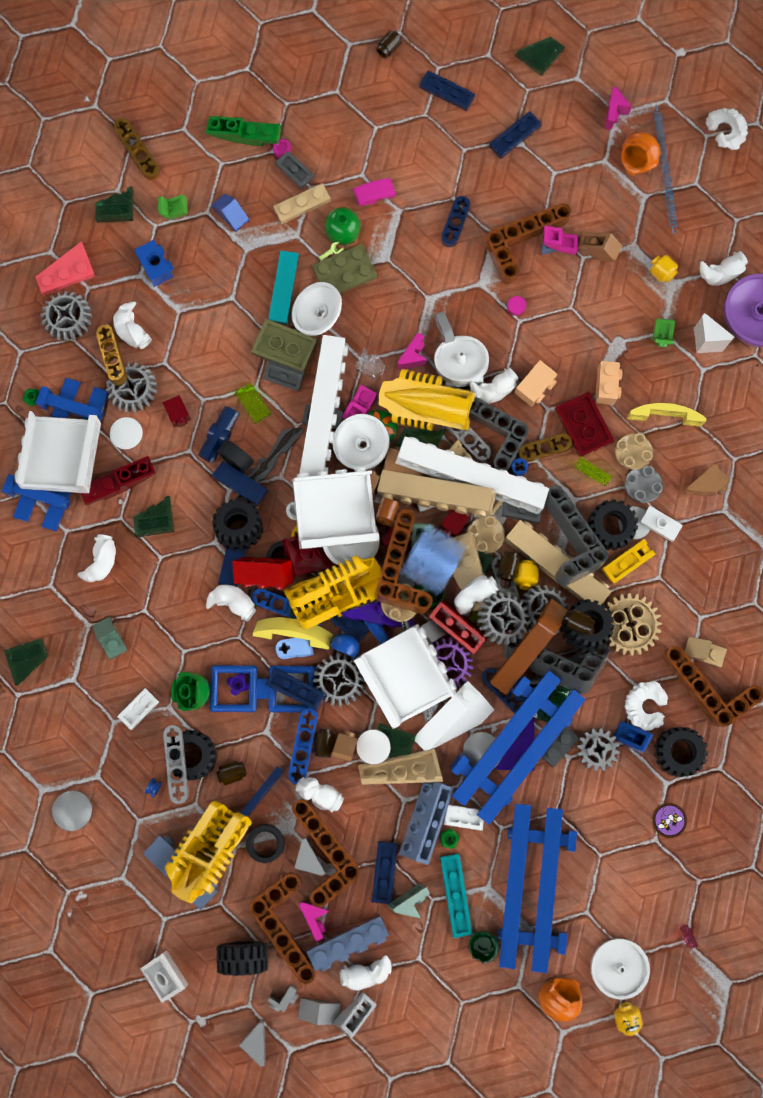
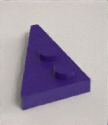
(373, 614)
(517, 748)

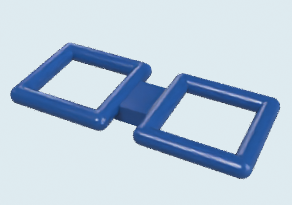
(257, 688)

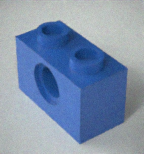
(157, 273)

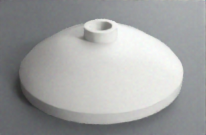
(316, 308)
(353, 433)
(342, 552)

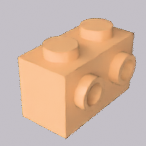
(536, 383)
(607, 383)

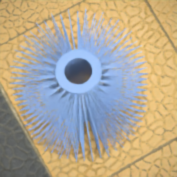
(441, 563)

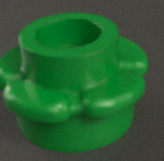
(27, 397)
(444, 838)

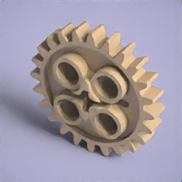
(647, 620)

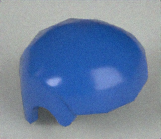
(346, 644)

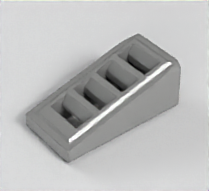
(345, 1016)

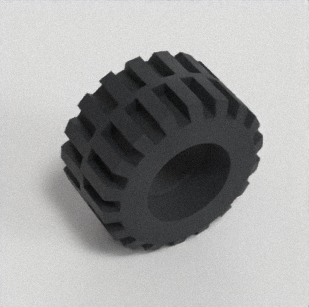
(236, 511)
(620, 511)
(602, 627)
(696, 746)
(208, 754)
(242, 958)

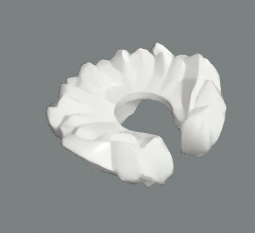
(737, 123)
(634, 702)

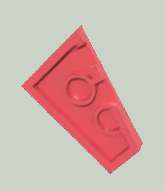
(66, 271)

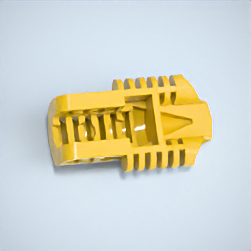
(424, 401)
(338, 588)
(203, 855)

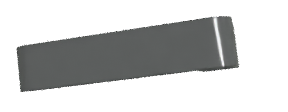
(508, 431)
(577, 537)
(571, 674)

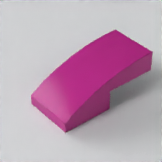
(373, 191)
(560, 241)
(361, 403)

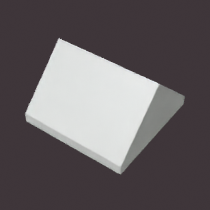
(710, 336)
(164, 976)

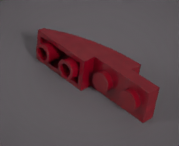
(119, 481)

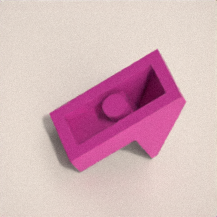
(616, 106)
(410, 357)
(311, 913)

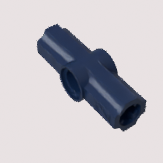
(218, 434)

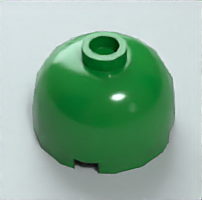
(342, 226)
(190, 691)

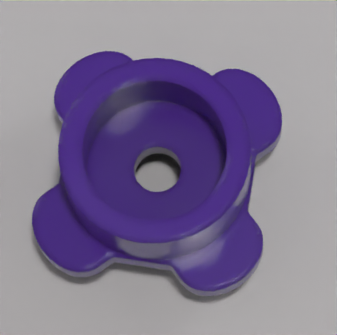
(236, 689)

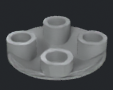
(643, 484)
(477, 745)
(72, 810)

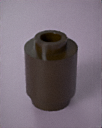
(388, 44)
(508, 566)
(579, 622)
(324, 743)
(231, 773)

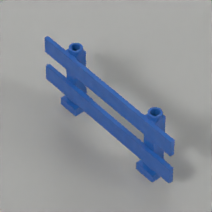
(62, 405)
(477, 775)
(542, 938)

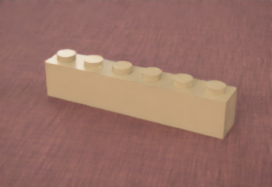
(437, 493)
(549, 560)

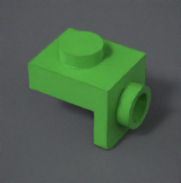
(172, 207)
(663, 332)

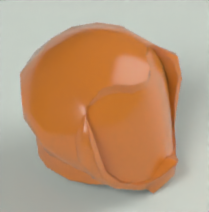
(640, 153)
(561, 999)

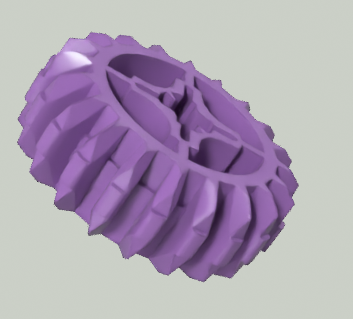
(455, 668)

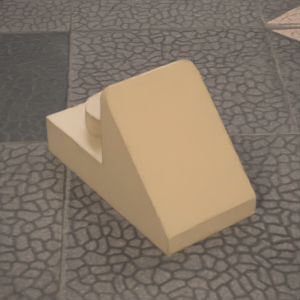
(705, 651)

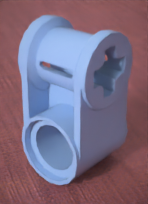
(297, 646)

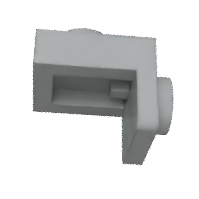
(289, 998)

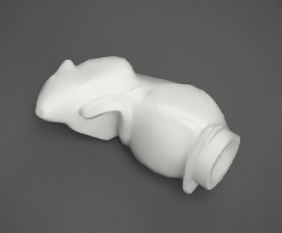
(725, 272)
(128, 329)
(499, 388)
(104, 556)
(477, 590)
(235, 598)
(322, 796)
(361, 977)

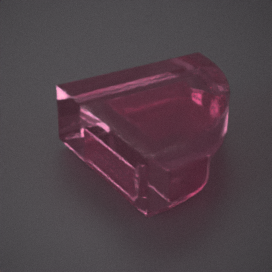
(688, 936)

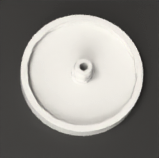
(462, 360)
(620, 968)

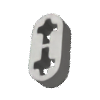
(444, 327)

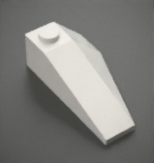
(456, 717)

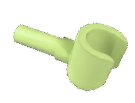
(333, 250)

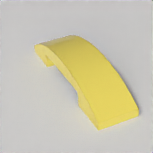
(689, 416)
(290, 627)

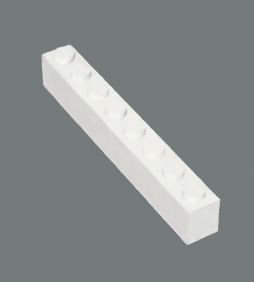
(323, 405)
(454, 468)

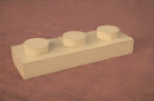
(302, 203)

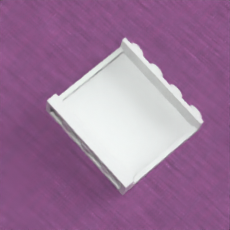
(58, 453)
(334, 508)
(405, 675)

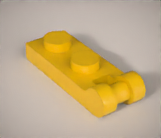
(628, 562)

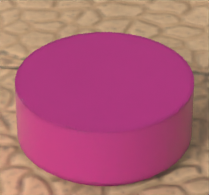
(281, 148)
(516, 306)

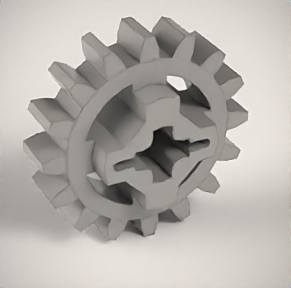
(600, 759)

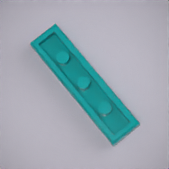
(283, 287)
(456, 895)

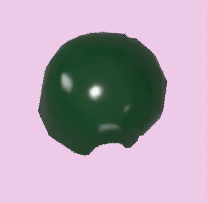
(436, 599)
(483, 946)

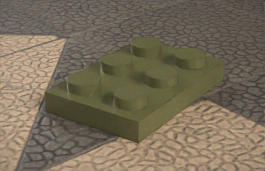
(346, 269)
(284, 345)

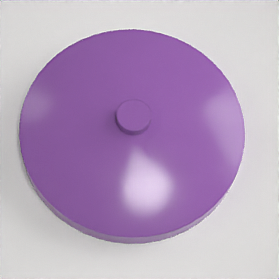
(745, 310)

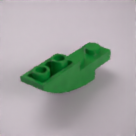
(243, 132)

